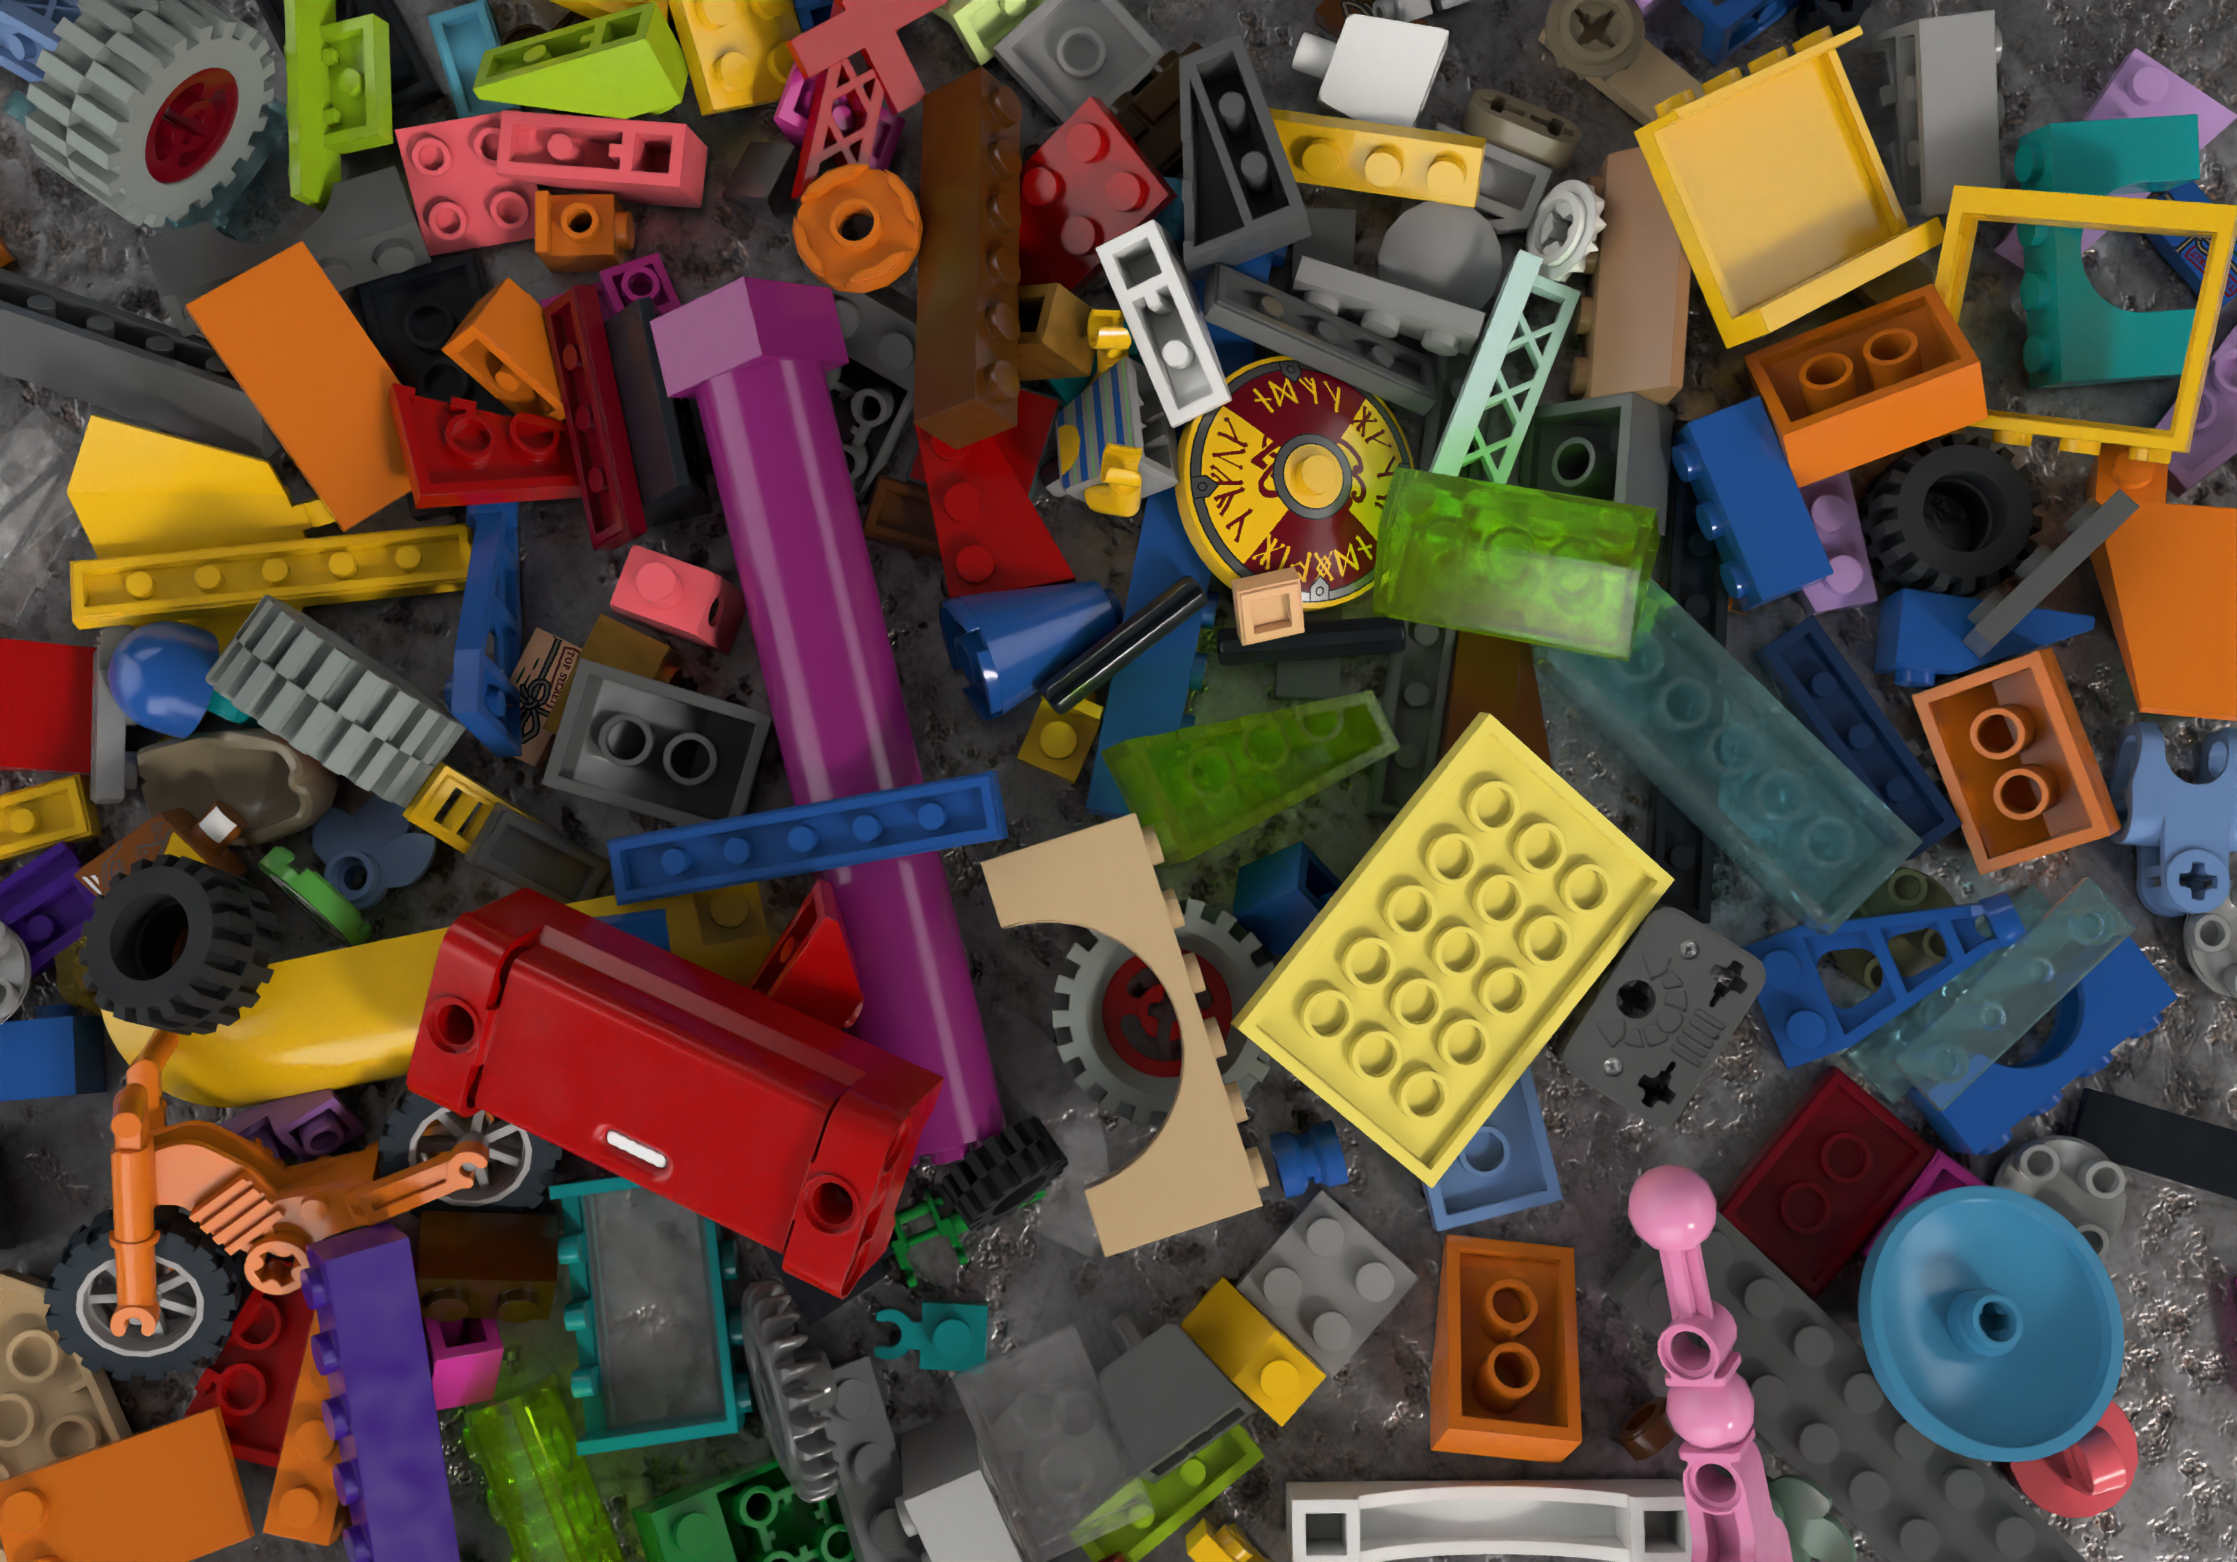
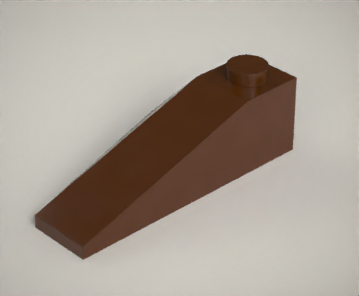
(1499, 680)

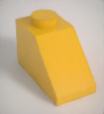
(1253, 1351)

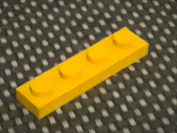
(1382, 157)

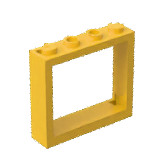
(2106, 213)

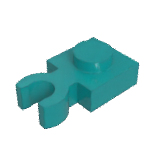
(948, 1334)

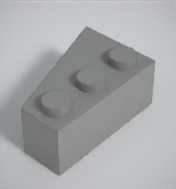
(954, 1496)

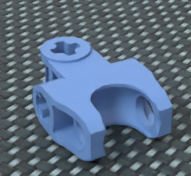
(2177, 825)

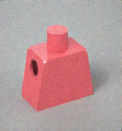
(678, 599)

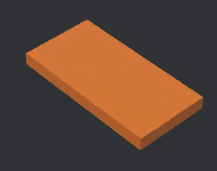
(311, 379)

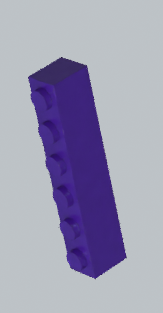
(379, 1397)

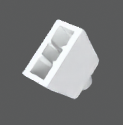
(1375, 70)

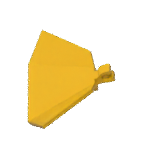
(170, 493)

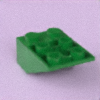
(742, 1518)

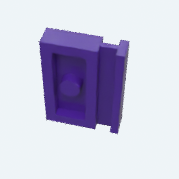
(47, 904)

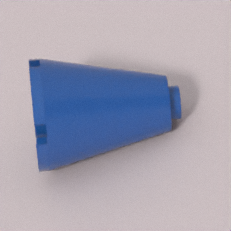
(1023, 638)

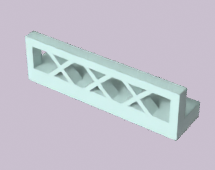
(1485, 372)

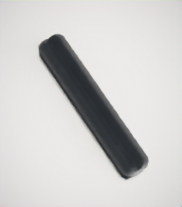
(1319, 641)
(1124, 644)

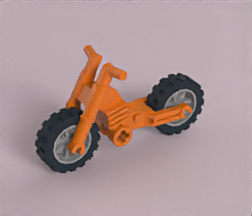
(255, 1205)

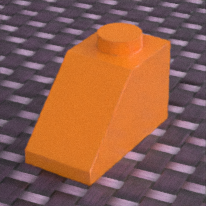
(509, 351)

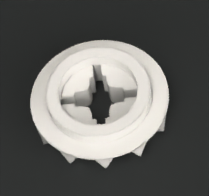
(1549, 229)

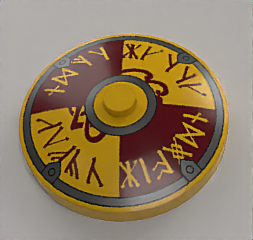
(1290, 479)

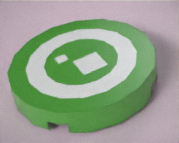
(316, 898)

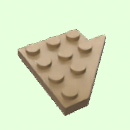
(46, 1396)

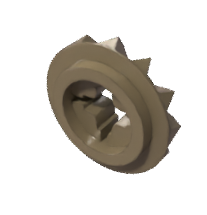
(1621, 39)

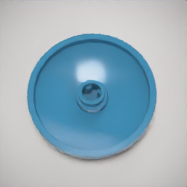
(1991, 1324)

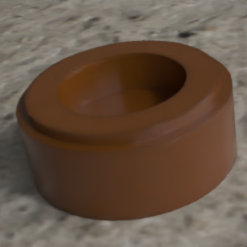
(1647, 1430)

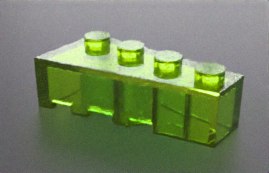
(1240, 771)

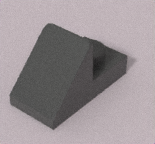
(766, 182)

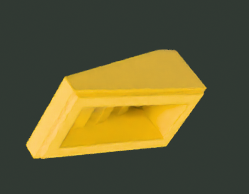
(437, 791)

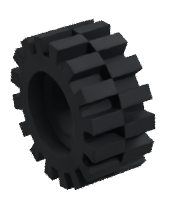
(1004, 1173)

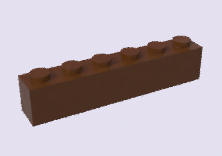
(969, 261)

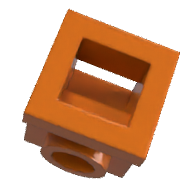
(587, 251)

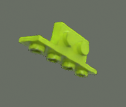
(334, 93)

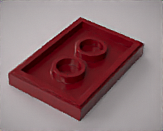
(1824, 1180)

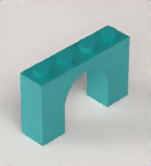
(2070, 327)

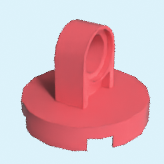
(2085, 1475)

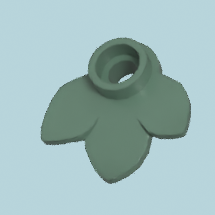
(1810, 1529)

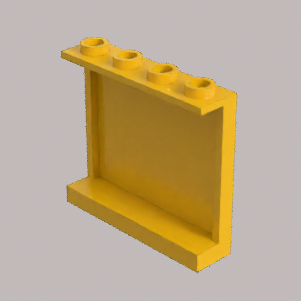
(1778, 188)

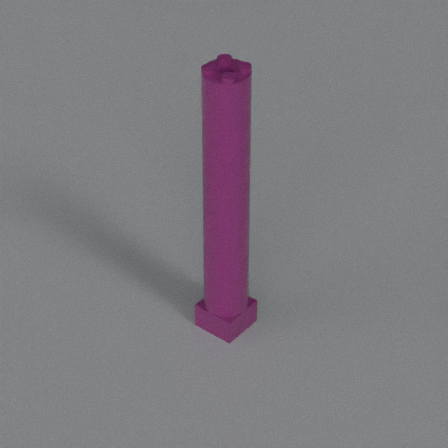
(827, 663)

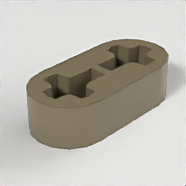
(1521, 128)

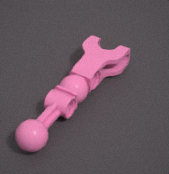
(1705, 1396)

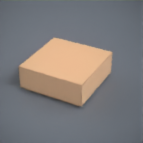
(1268, 606)

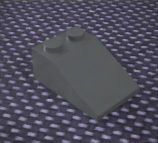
(656, 747)

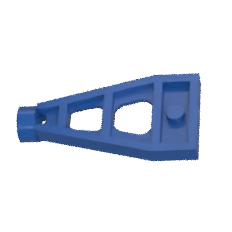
(492, 604)
(1796, 1001)

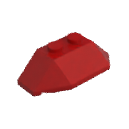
(814, 963)

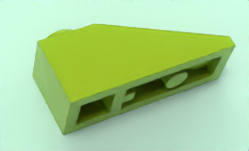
(596, 67)

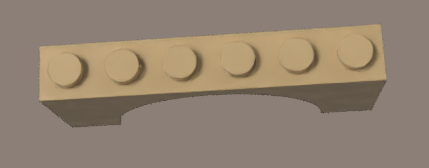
(1196, 1159)

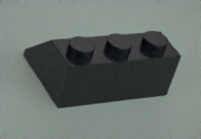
(657, 426)

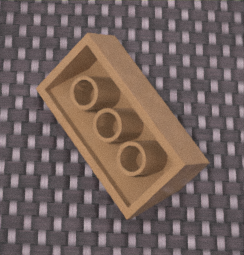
(1634, 291)

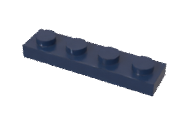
(1855, 729)

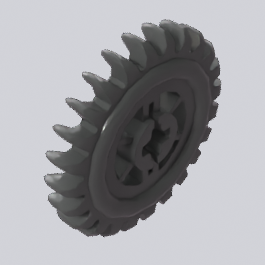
(789, 1390)

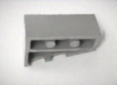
(1943, 107)

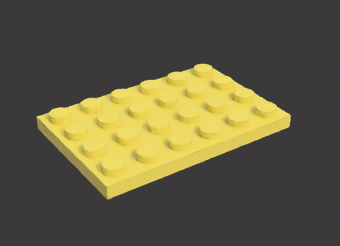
(1454, 949)

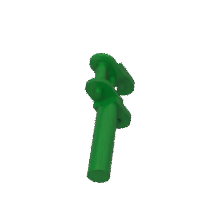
(949, 1225)

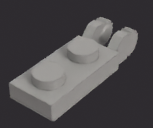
(111, 765)

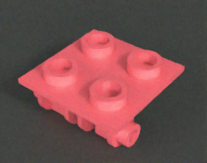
(456, 185)

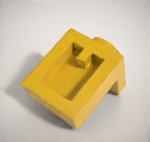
(1062, 741)

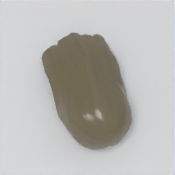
(248, 769)

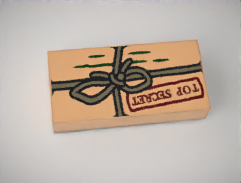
(540, 680)

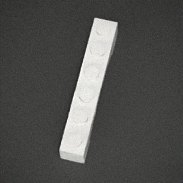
(1467, 1517)

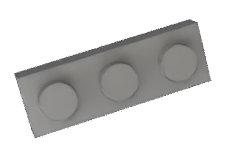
(1388, 308)

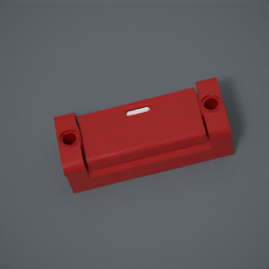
(674, 1081)

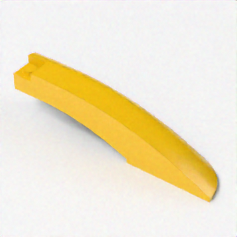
(359, 1008)

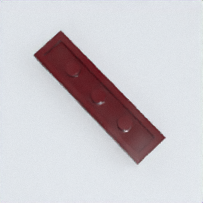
(594, 418)

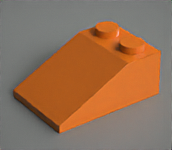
(1506, 1351)
(130, 1500)

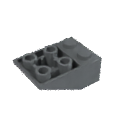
(876, 387)

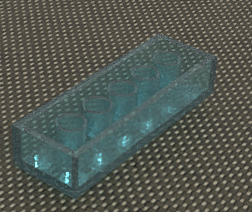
(1738, 765)

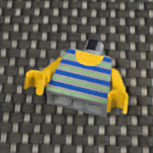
(1114, 433)

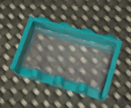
(650, 1317)

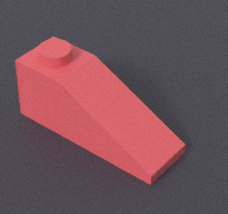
(604, 156)

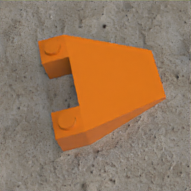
(2169, 591)

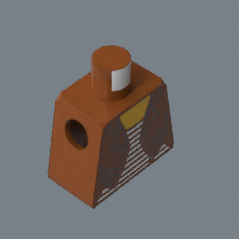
(175, 834)

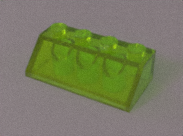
(1514, 562)
(537, 1479)

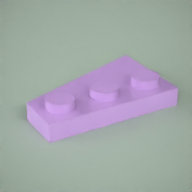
(1840, 532)

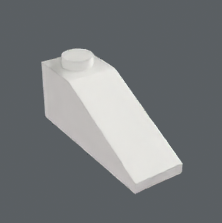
(1165, 321)

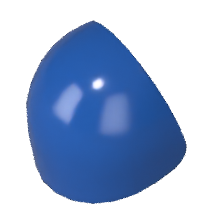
(161, 676)

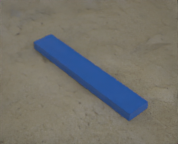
(808, 838)

